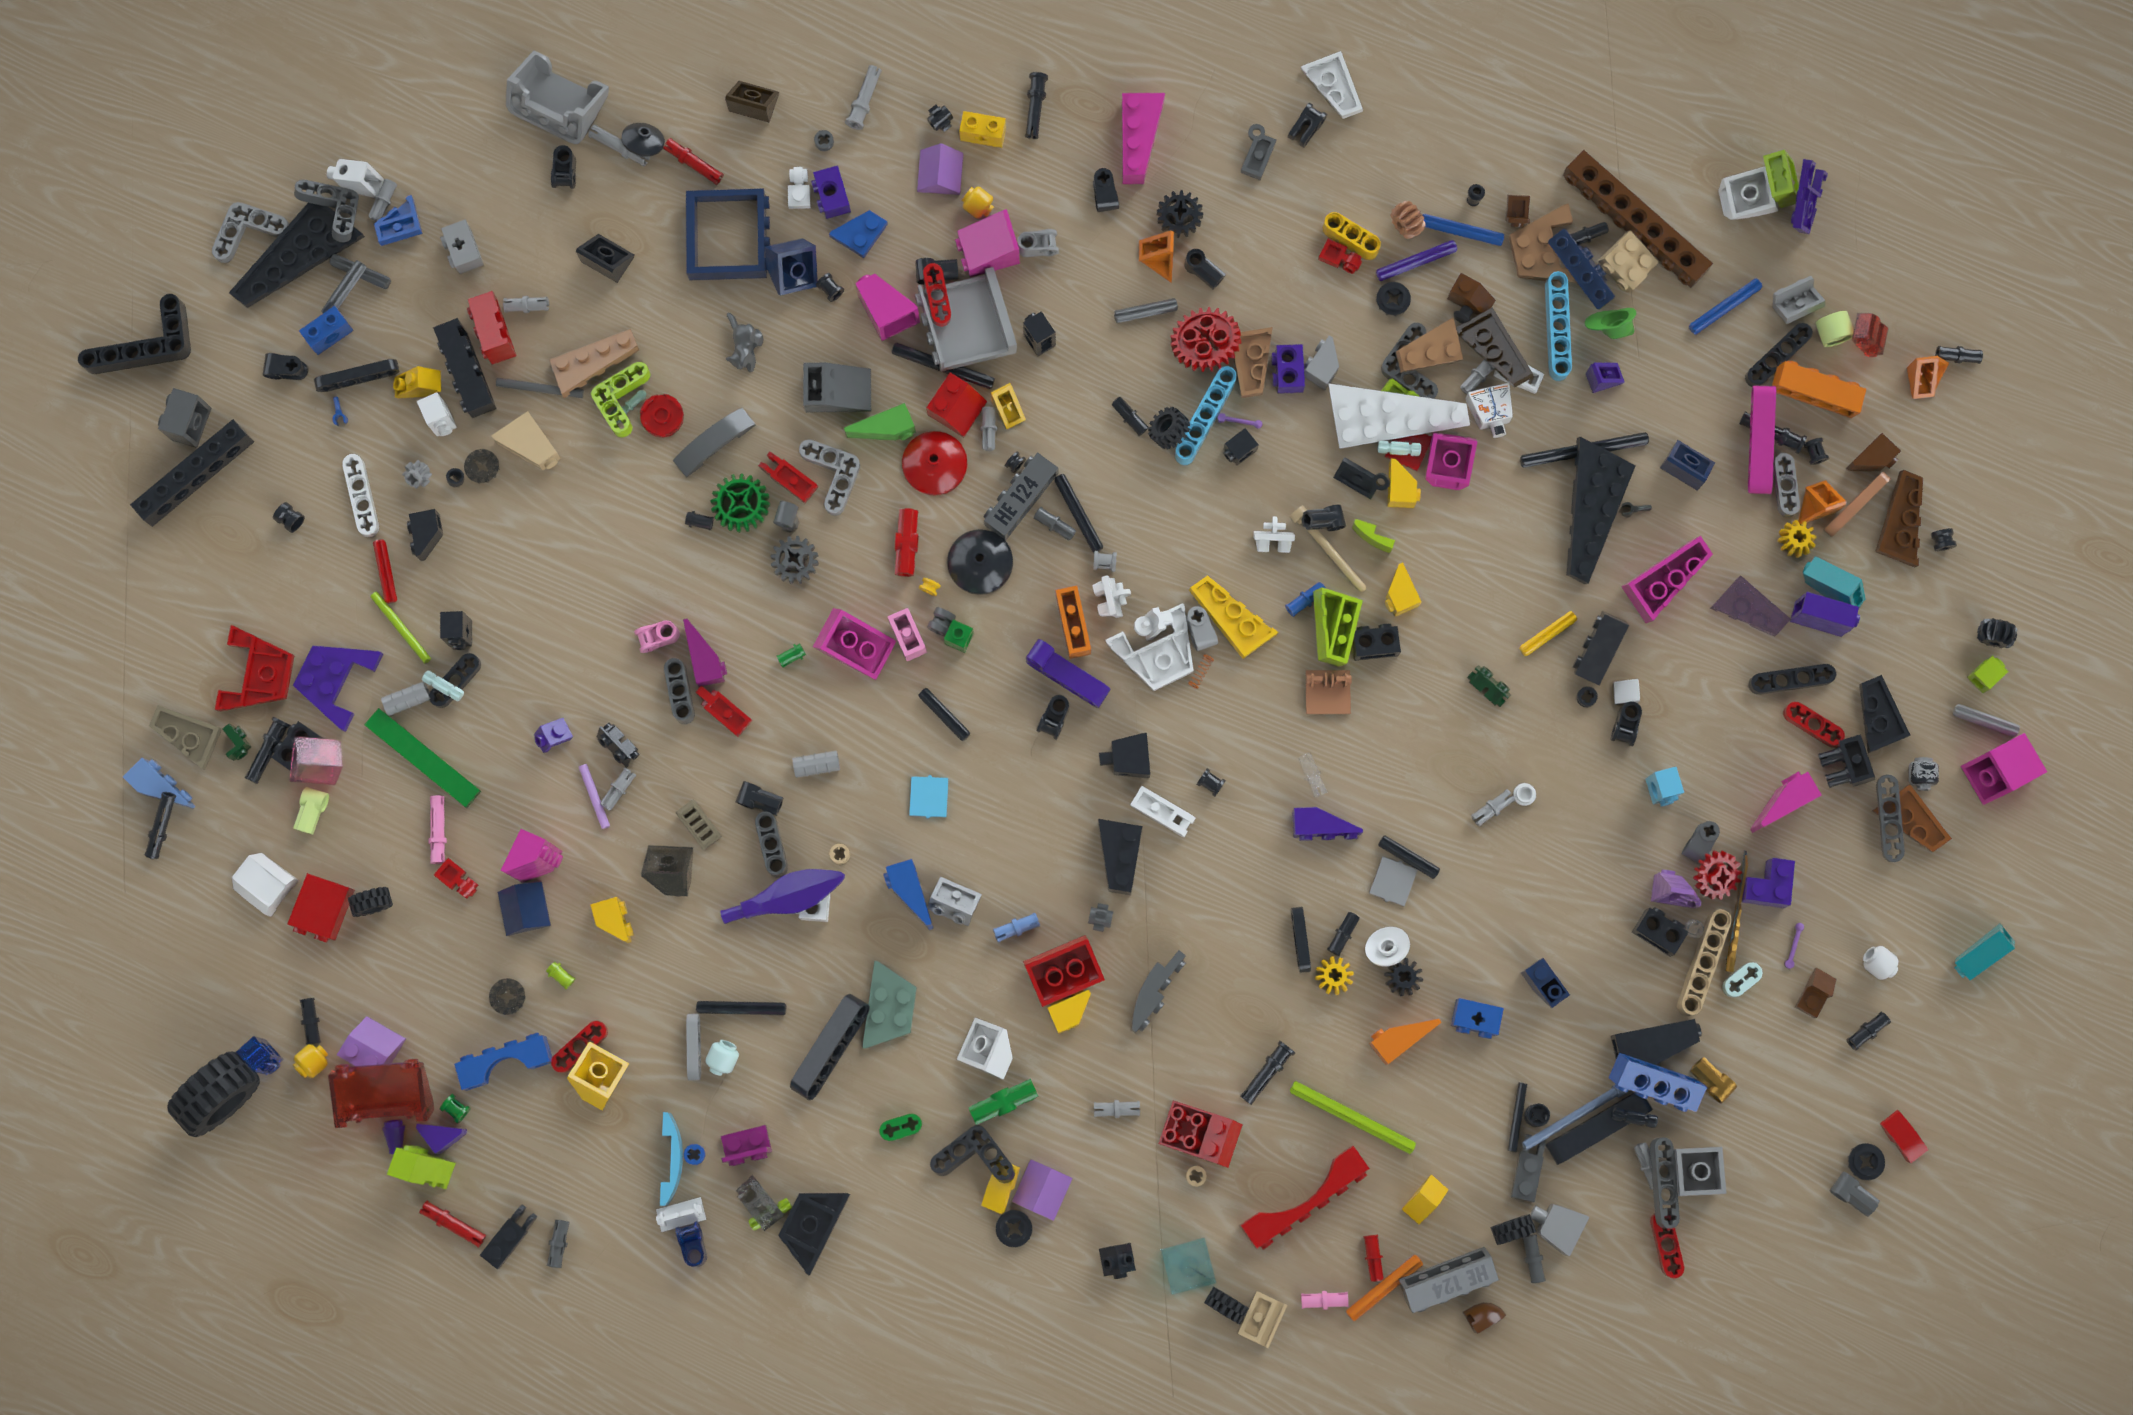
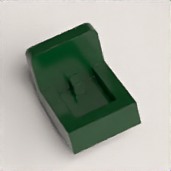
(237, 736)

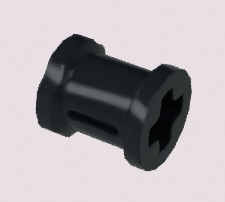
(830, 287)
(1816, 451)
(1211, 782)

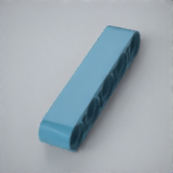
(1562, 316)
(1210, 406)

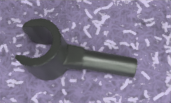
(1634, 508)

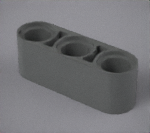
(675, 681)
(767, 834)

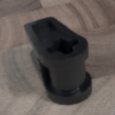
(1310, 117)

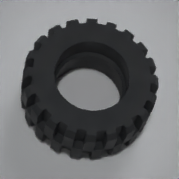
(213, 1094)

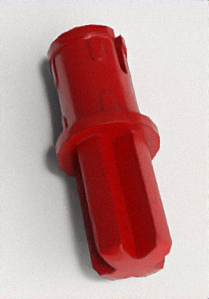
(1373, 1258)

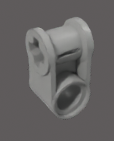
(1039, 243)
(1201, 632)

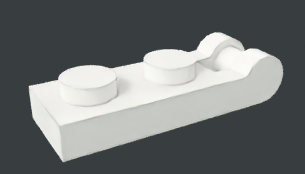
(1162, 811)

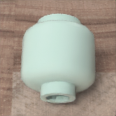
(722, 1057)

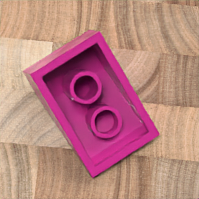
(854, 643)
(1794, 793)

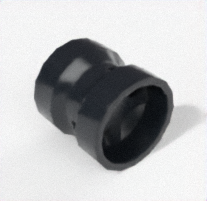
(287, 516)
(1540, 1116)

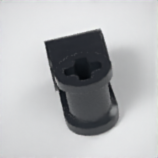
(563, 171)
(1105, 193)
(281, 367)
(1053, 718)
(1626, 728)

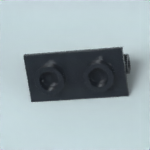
(610, 737)

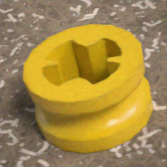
(929, 586)

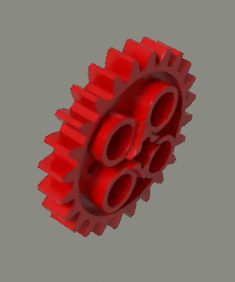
(1219, 328)

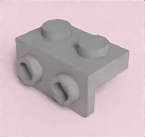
(1797, 300)

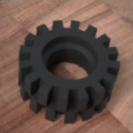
(1159, 428)
(370, 901)
(1513, 1229)
(1226, 1305)

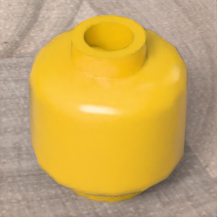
(977, 202)
(310, 1061)

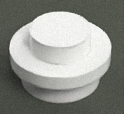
(1524, 794)

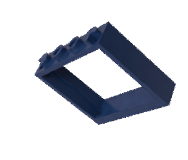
(725, 272)

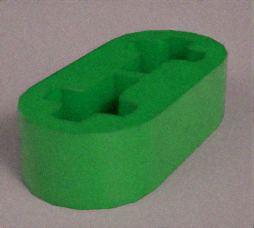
(899, 1121)

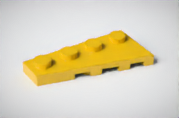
(1236, 622)

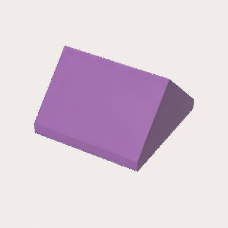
(940, 170)
(1042, 1189)

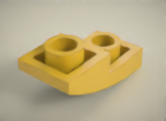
(998, 1193)

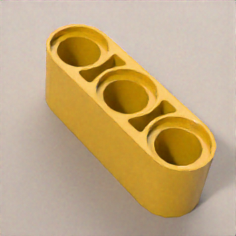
(1347, 226)

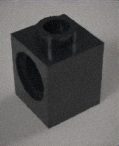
(1240, 447)

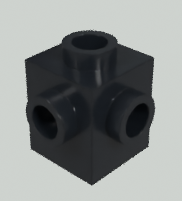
(1117, 1260)

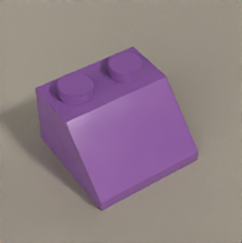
(371, 1044)

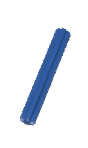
(1463, 230)
(1725, 306)

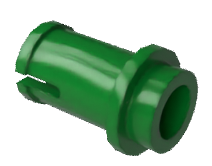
(791, 655)

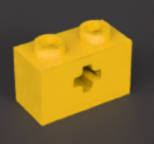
(982, 129)

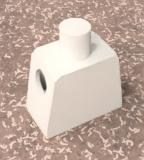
(356, 176)

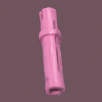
(437, 836)

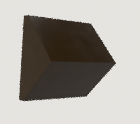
(752, 101)

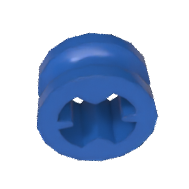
(694, 1161)

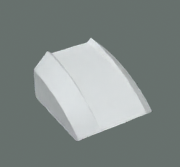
(1747, 195)
(262, 883)

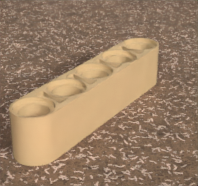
(1695, 970)

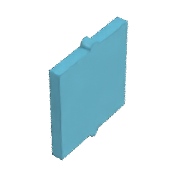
(928, 796)

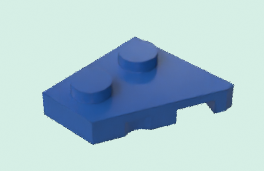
(399, 223)
(860, 232)

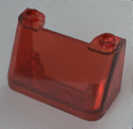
(380, 1092)

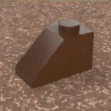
(1472, 294)
(1876, 456)

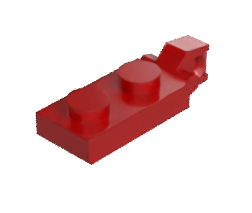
(724, 711)

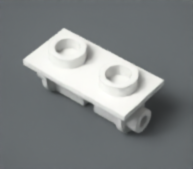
(680, 1214)

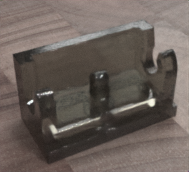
(759, 1203)

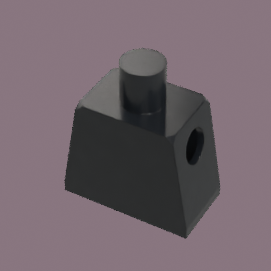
(1128, 756)

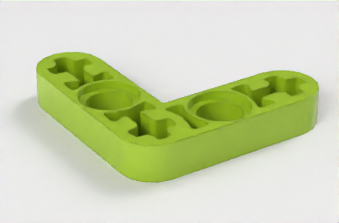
(612, 393)

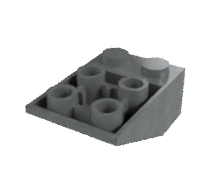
(836, 388)

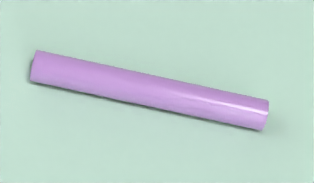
(593, 794)

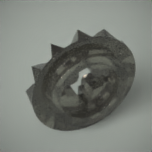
(481, 456)
(501, 988)

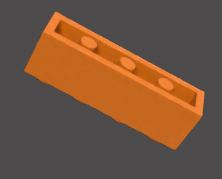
(1819, 389)

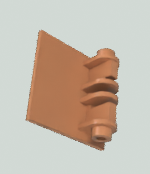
(1328, 692)

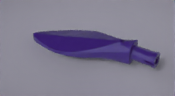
(788, 894)

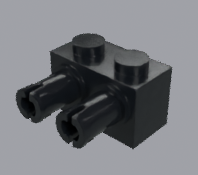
(1858, 766)

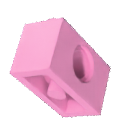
(907, 634)

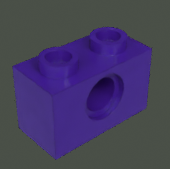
(831, 180)

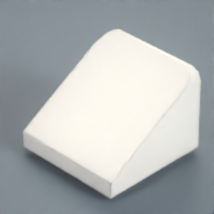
(1626, 691)

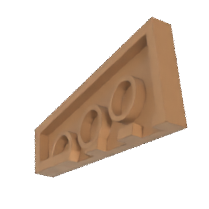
(582, 364)

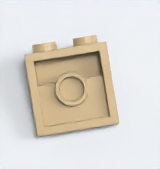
(1628, 262)

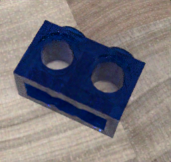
(260, 1056)

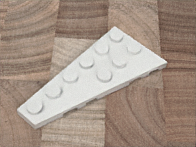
(1377, 416)

